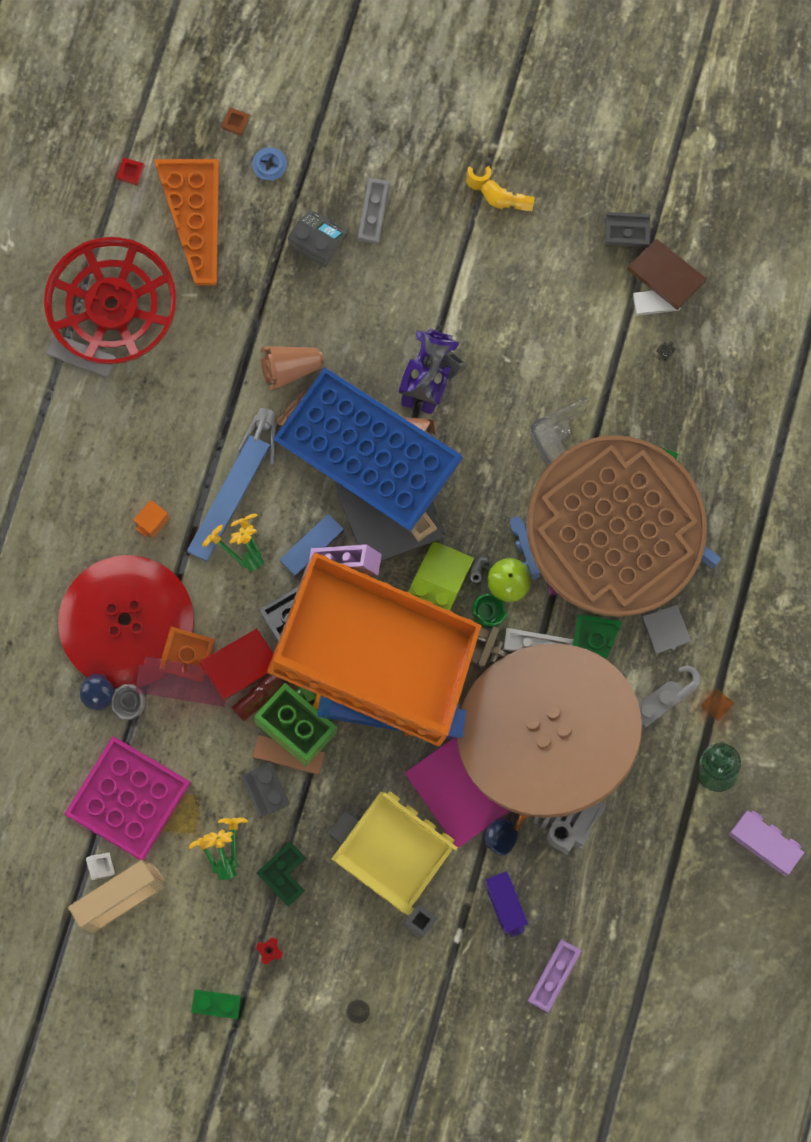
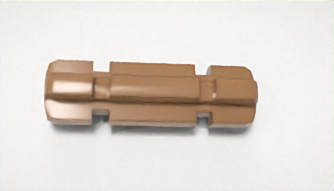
(290, 408)

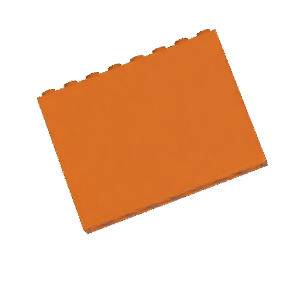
(375, 649)

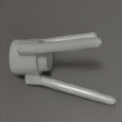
(263, 420)

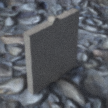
(666, 629)

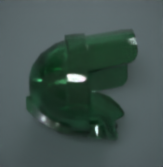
(719, 772)

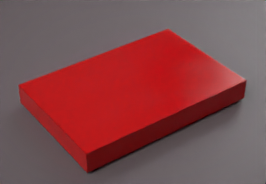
(238, 664)

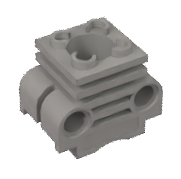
(575, 827)

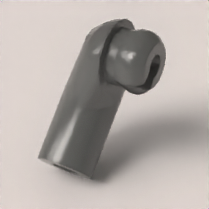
(476, 570)

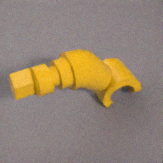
(495, 194)

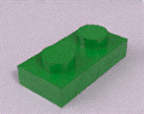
(216, 1004)

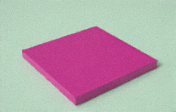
(453, 795)
(127, 798)

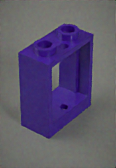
(506, 904)

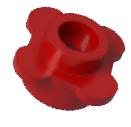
(271, 944)

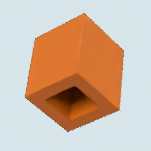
(151, 519)

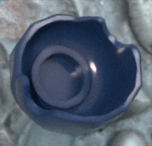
(96, 692)
(500, 836)

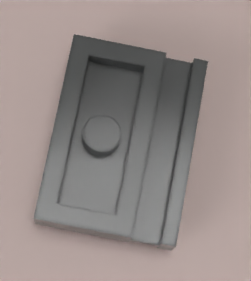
(627, 229)
(265, 790)

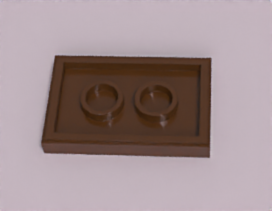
(666, 274)

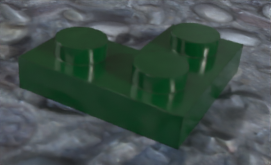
(277, 873)

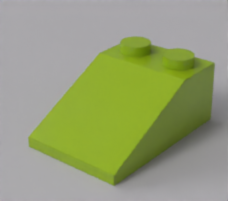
(441, 576)

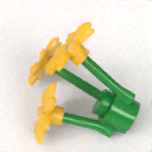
(252, 557)
(225, 866)

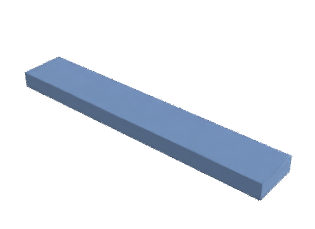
(229, 496)

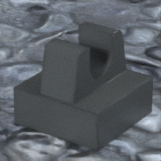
(456, 363)

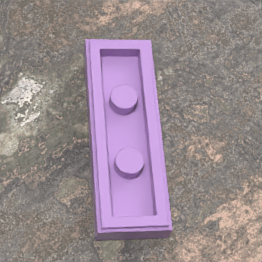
(554, 976)

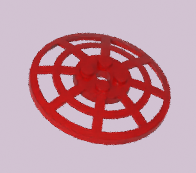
(107, 289)

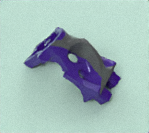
(434, 345)

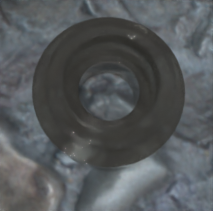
(665, 350)
(358, 1019)

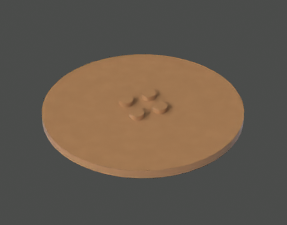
(616, 526)
(550, 730)

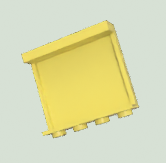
(394, 851)

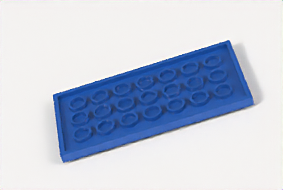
(368, 449)

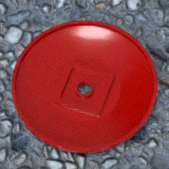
(105, 592)

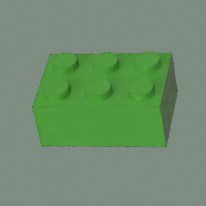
(295, 725)

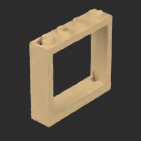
(117, 896)

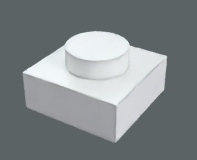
(100, 866)

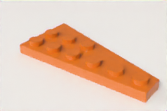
(194, 202)

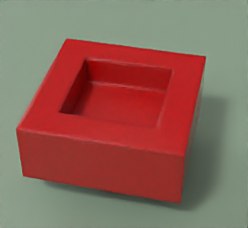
(130, 171)

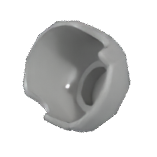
(127, 702)

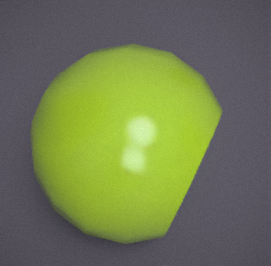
(509, 588)

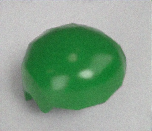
(488, 611)

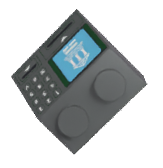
(317, 237)

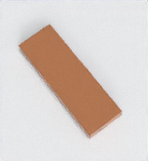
(270, 751)

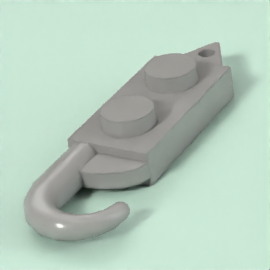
(667, 697)

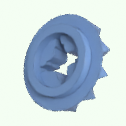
(265, 156)

